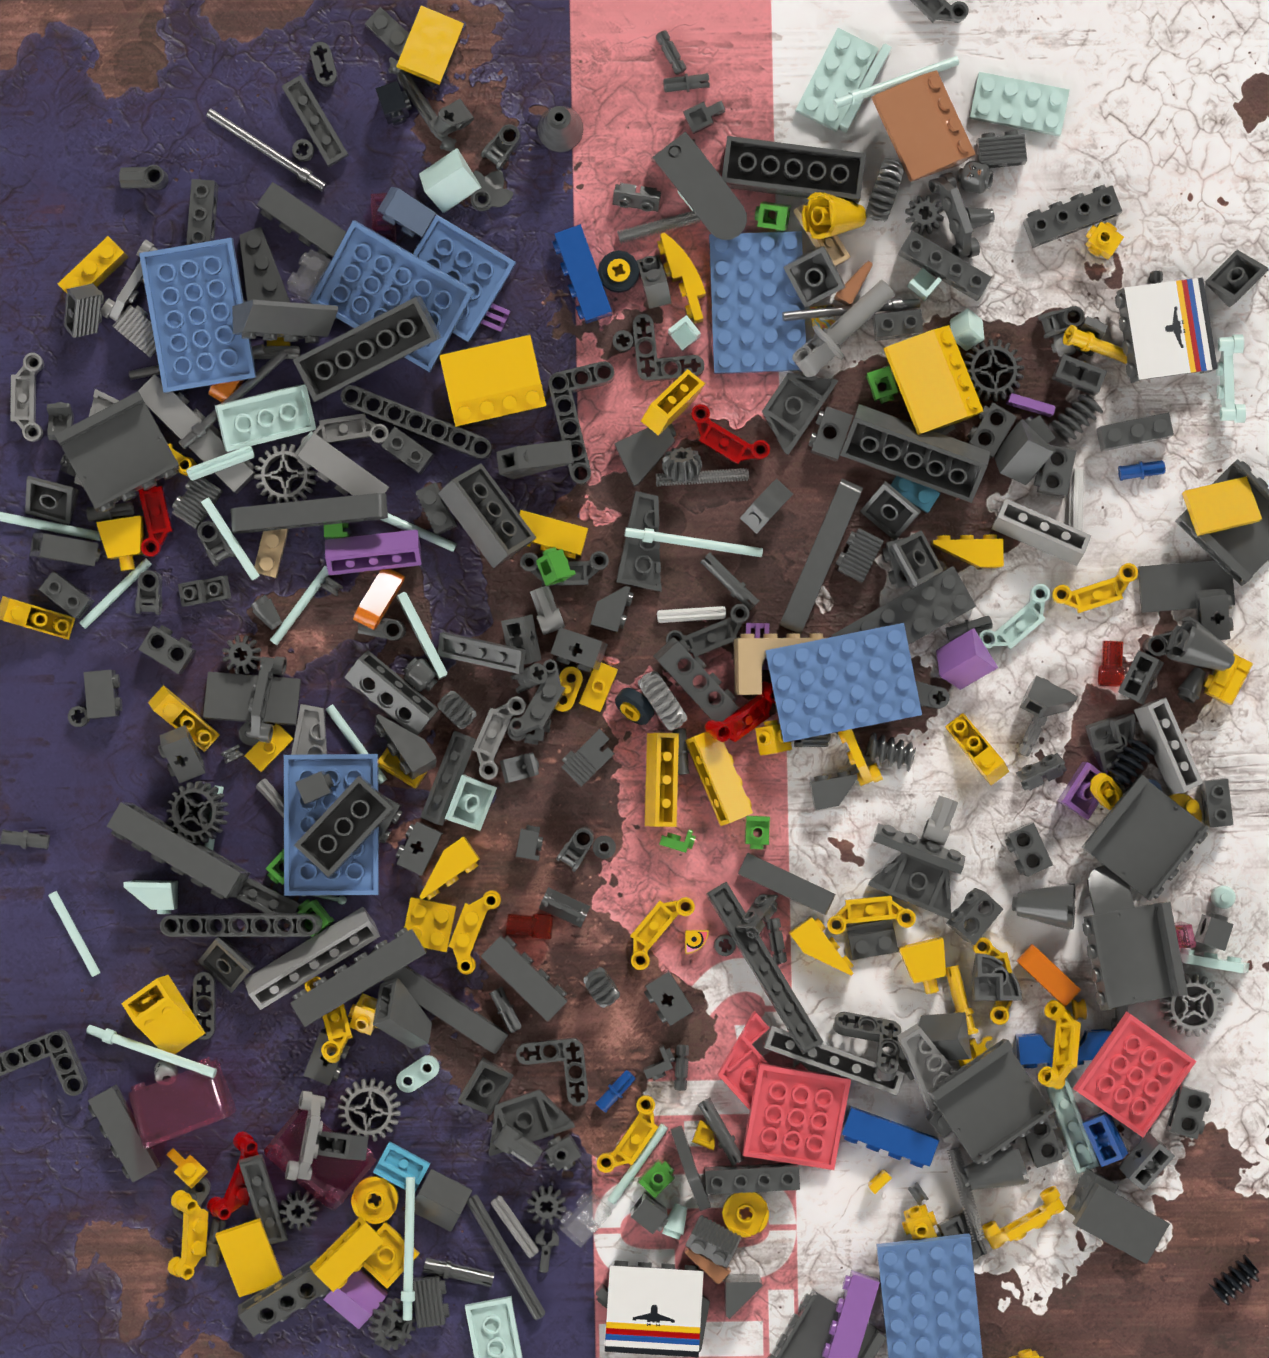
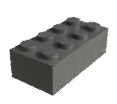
(344, 826)

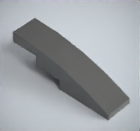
(786, 883)

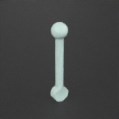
(341, 899)

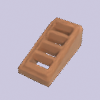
(847, 295)
(715, 1272)

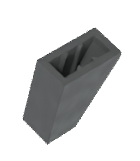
(643, 451)
(64, 549)
(401, 1015)

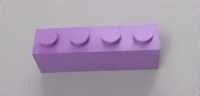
(373, 552)
(852, 1317)

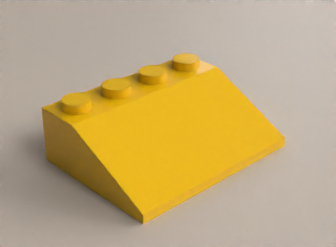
(492, 380)
(933, 380)

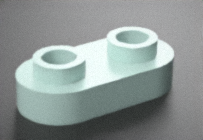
(417, 1073)

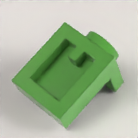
(673, 841)

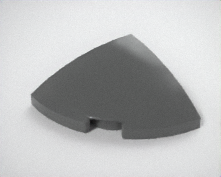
(1109, 737)
(993, 981)

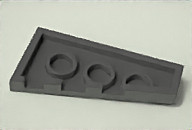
(260, 269)
(641, 560)

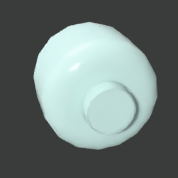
(1223, 897)

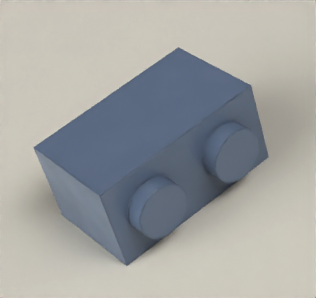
(406, 212)

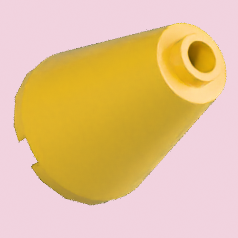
(831, 215)

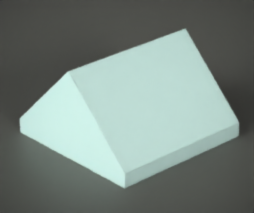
(449, 181)
(470, 802)

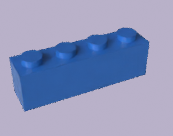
(582, 273)
(889, 1136)

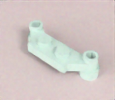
(1225, 391)
(1021, 623)

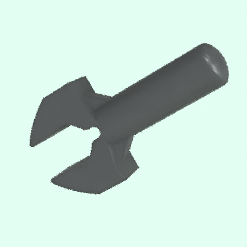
(546, 1248)

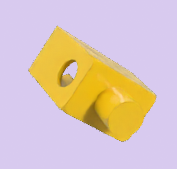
(122, 539)
(925, 962)

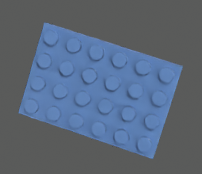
(377, 275)
(749, 301)
(192, 317)
(843, 682)
(361, 870)
(930, 1298)

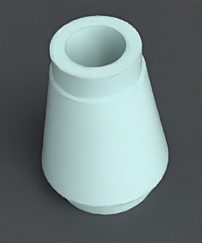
(676, 1222)

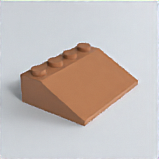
(923, 126)

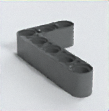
(571, 416)
(56, 1054)

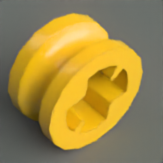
(1079, 1009)

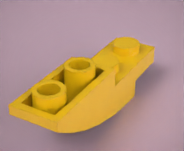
(681, 268)

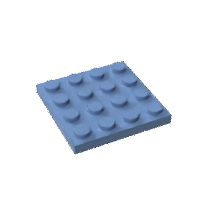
(468, 262)

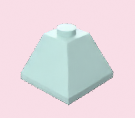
(155, 894)

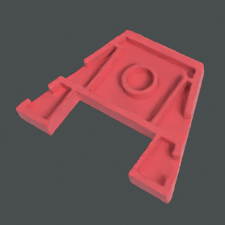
(742, 1062)

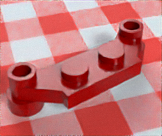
(724, 441)
(156, 519)
(745, 718)
(236, 1193)

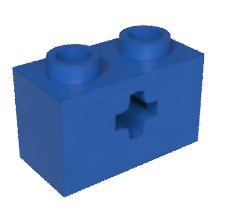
(1105, 1138)

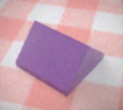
(964, 660)
(1077, 792)
(357, 1298)

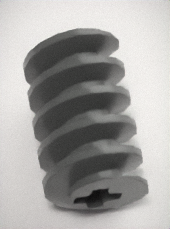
(1076, 417)
(890, 751)

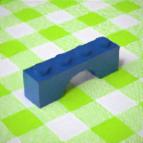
(1033, 1049)

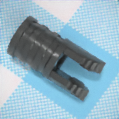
(530, 677)

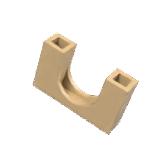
(750, 655)

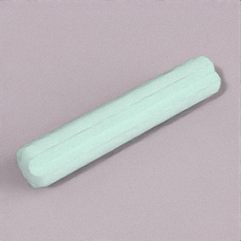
(220, 463)

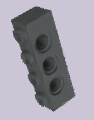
(202, 211)
(944, 265)
(669, 657)
(403, 694)
(752, 1178)
(290, 1285)

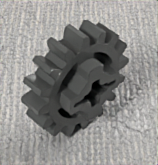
(390, 1324)

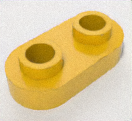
(571, 689)
(1105, 790)

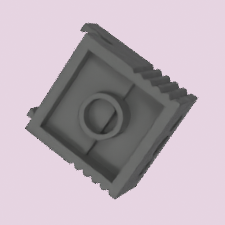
(588, 758)

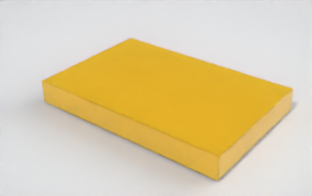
(430, 45)
(1221, 506)
(249, 1257)

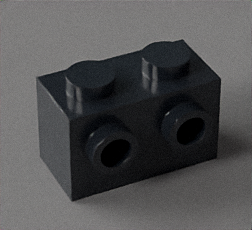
(394, 103)

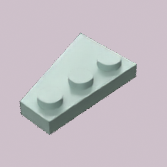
(1212, 961)

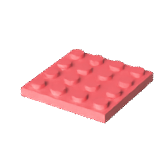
(1134, 1074)
(796, 1116)

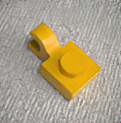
(188, 1169)

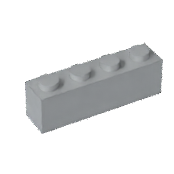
(337, 467)
(1041, 532)
(1169, 745)

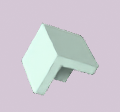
(923, 284)
(967, 329)
(684, 333)

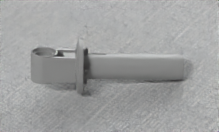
(826, 343)

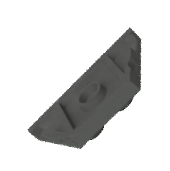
(795, 406)
(916, 883)
(531, 1115)

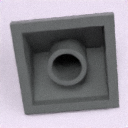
(814, 276)
(1235, 277)
(1022, 454)
(50, 500)
(890, 511)
(916, 559)
(226, 963)
(948, 1034)
(485, 1086)
(441, 1200)
(739, 1290)

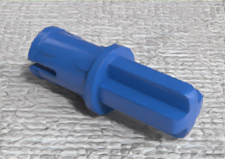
(1141, 470)
(615, 1091)

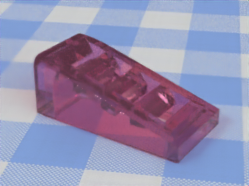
(379, 197)
(1185, 935)

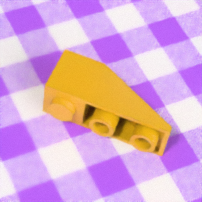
(976, 552)
(36, 618)
(179, 714)
(977, 749)
(454, 860)
(813, 942)

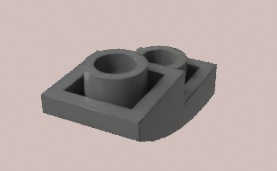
(204, 591)

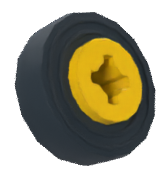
(615, 279)
(634, 706)

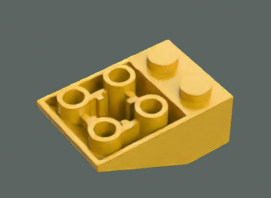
(164, 1015)

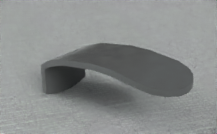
(702, 187)
(1108, 891)

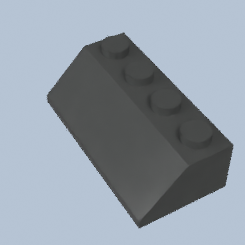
(283, 320)
(486, 515)

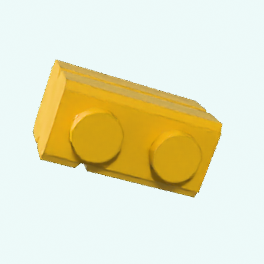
(1227, 683)

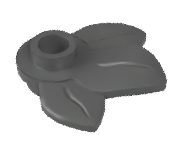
(492, 189)

